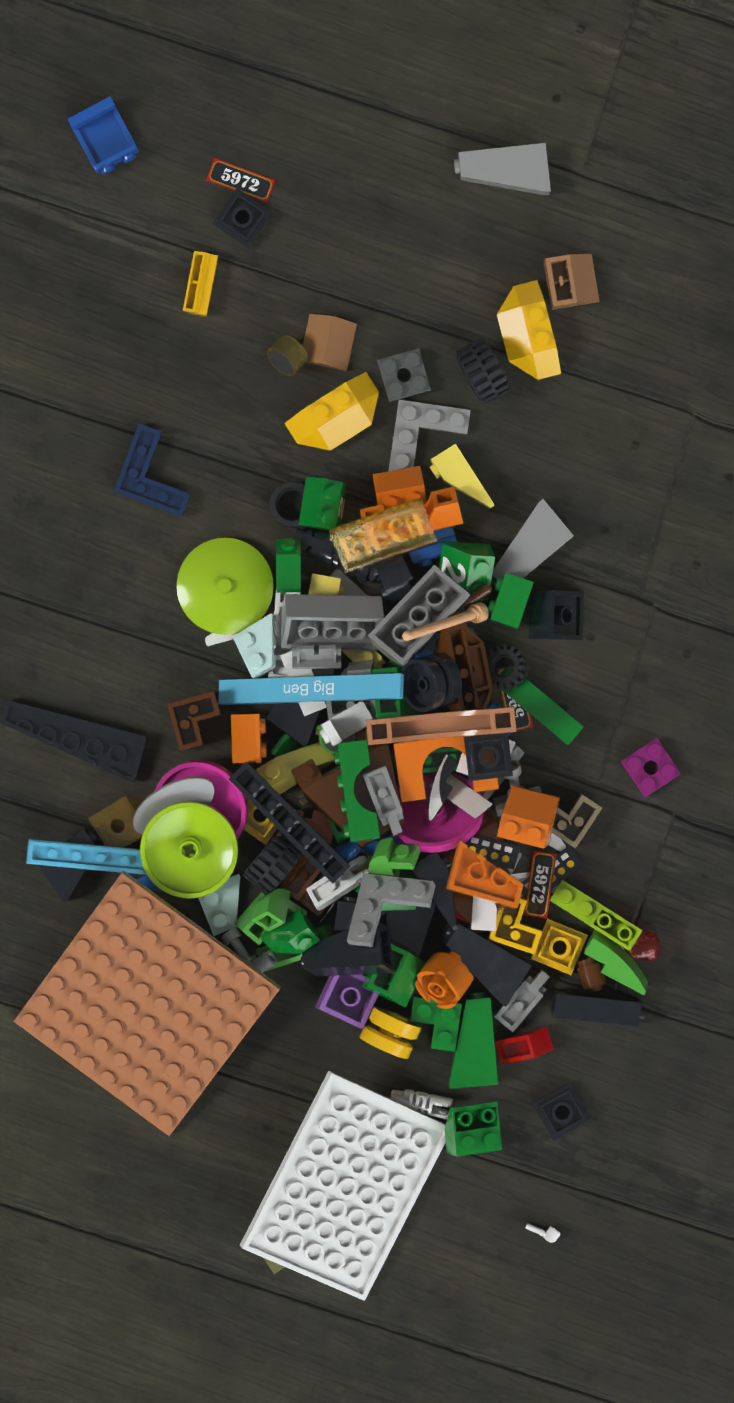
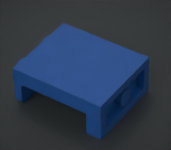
(103, 136)

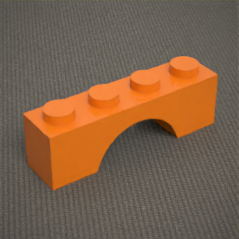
(441, 508)

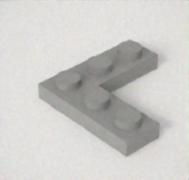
(421, 415)
(381, 889)

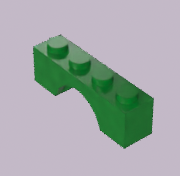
(353, 759)

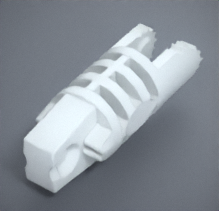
(423, 1102)

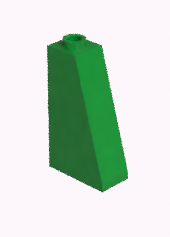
(475, 1047)

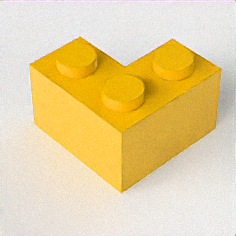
(512, 932)

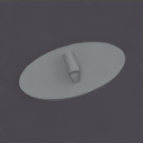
(184, 789)

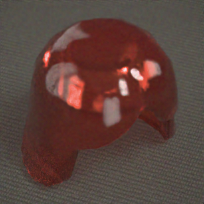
(646, 947)

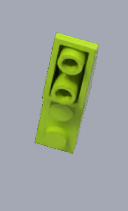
(596, 915)

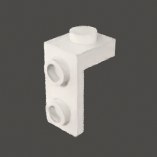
(345, 724)

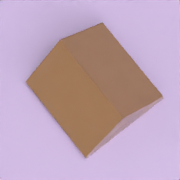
(329, 341)

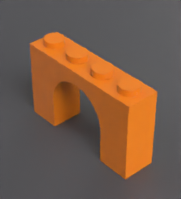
(410, 761)

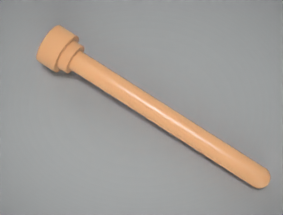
(475, 613)

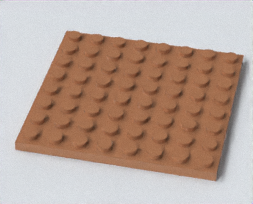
(147, 1003)

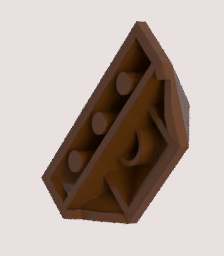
(470, 656)

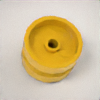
(391, 1029)

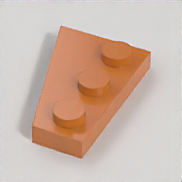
(481, 879)

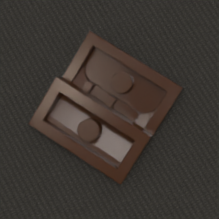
(299, 879)

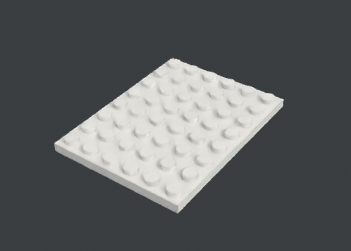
(345, 1186)

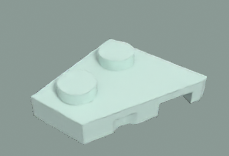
(258, 646)
(222, 906)

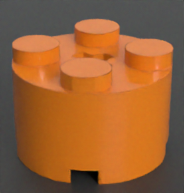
(443, 979)

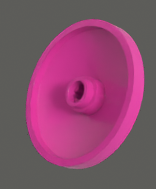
(226, 797)
(446, 828)

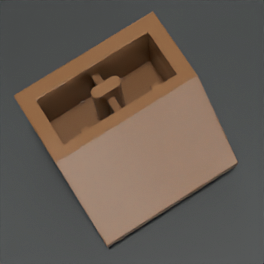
(571, 280)

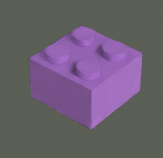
(347, 999)

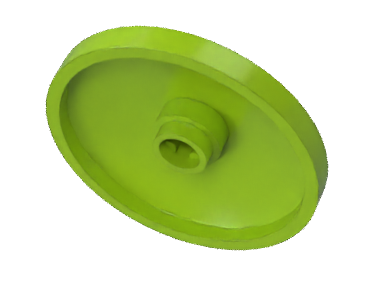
(225, 586)
(189, 849)

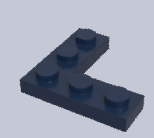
(133, 480)

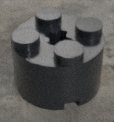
(395, 577)

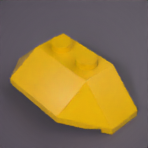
(528, 332)
(336, 415)

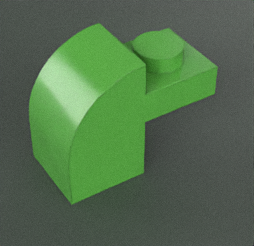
(391, 858)
(274, 909)

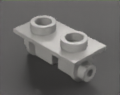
(309, 658)

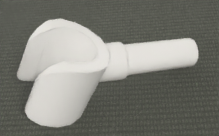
(550, 1235)

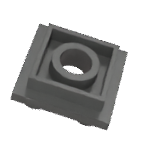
(414, 364)

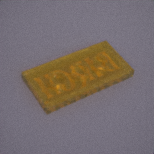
(383, 535)

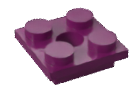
(665, 770)

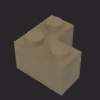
(574, 824)

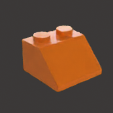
(528, 817)

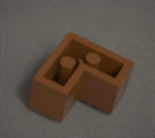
(186, 715)

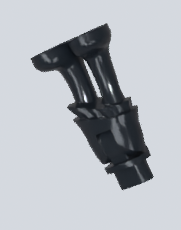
(321, 547)

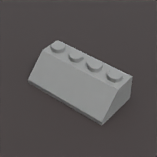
(428, 601)
(330, 620)

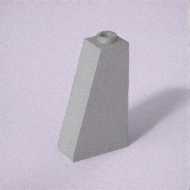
(511, 167)
(533, 544)

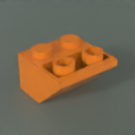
(399, 486)
(247, 738)

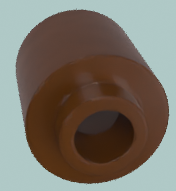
(590, 974)

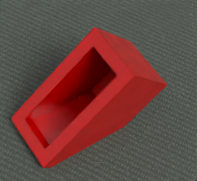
(524, 1045)

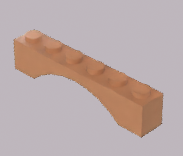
(441, 725)

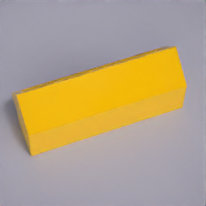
(200, 283)

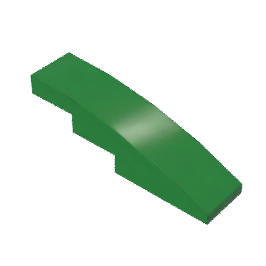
(543, 709)

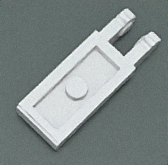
(325, 893)

